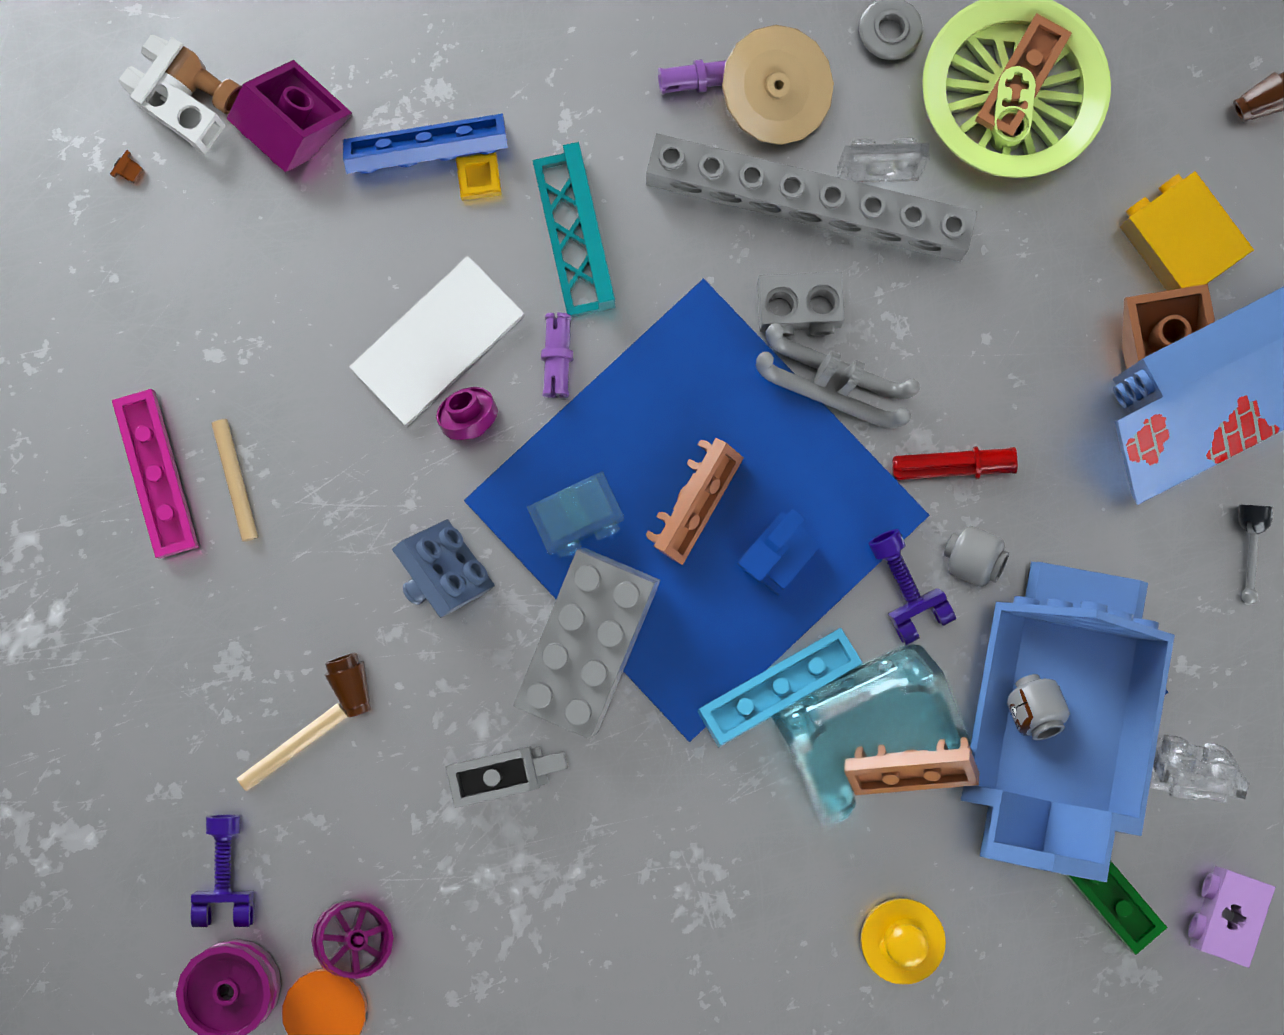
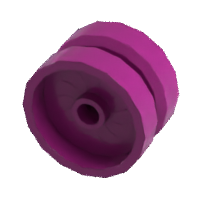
(205, 997)

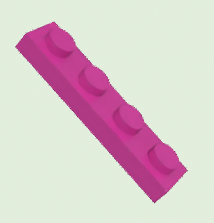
(155, 473)

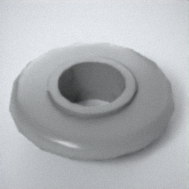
(897, 11)

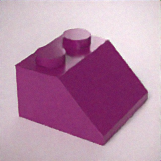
(287, 114)

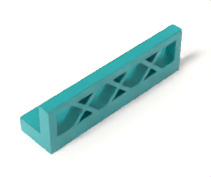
(590, 231)

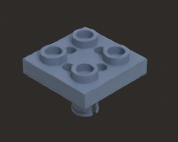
(441, 569)

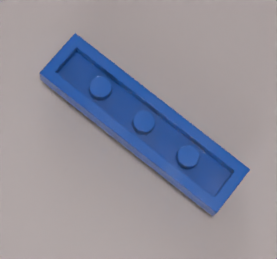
(424, 143)

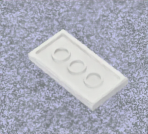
(437, 341)

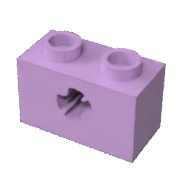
(1235, 938)

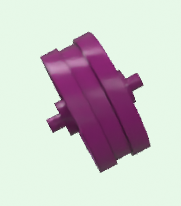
(352, 939)

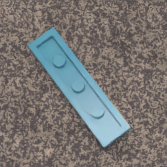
(779, 687)

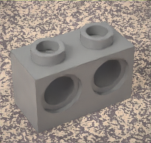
(798, 291)

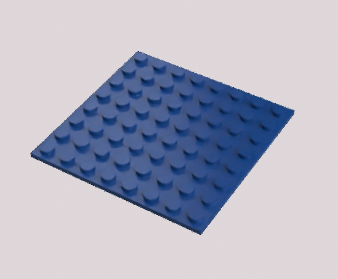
(640, 426)

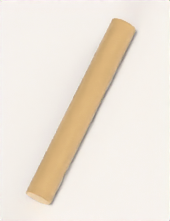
(234, 480)
(292, 747)

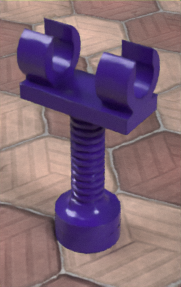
(889, 547)
(222, 829)

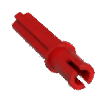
(955, 464)

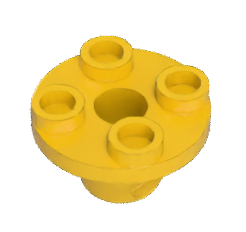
(903, 941)

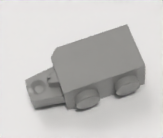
(501, 775)

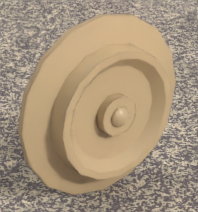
(777, 84)

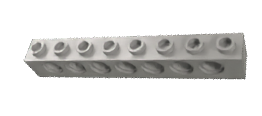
(810, 197)

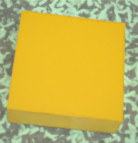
(478, 176)

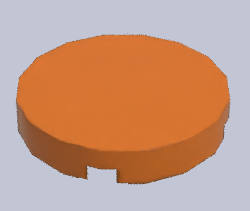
(324, 1005)

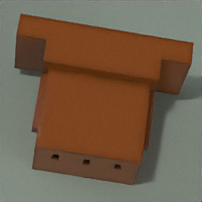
(126, 168)

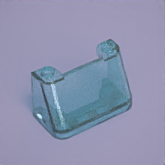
(886, 702)

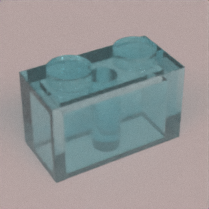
(576, 515)

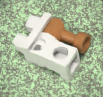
(168, 90)

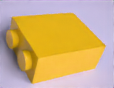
(1185, 234)

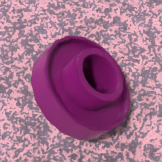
(467, 413)

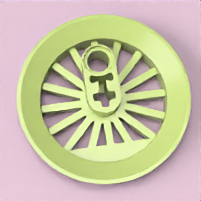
(1003, 26)

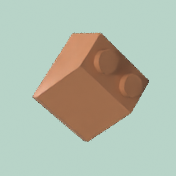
(1163, 318)

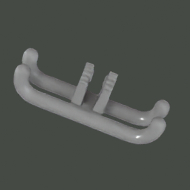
(834, 380)

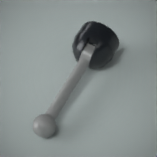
(1253, 520)

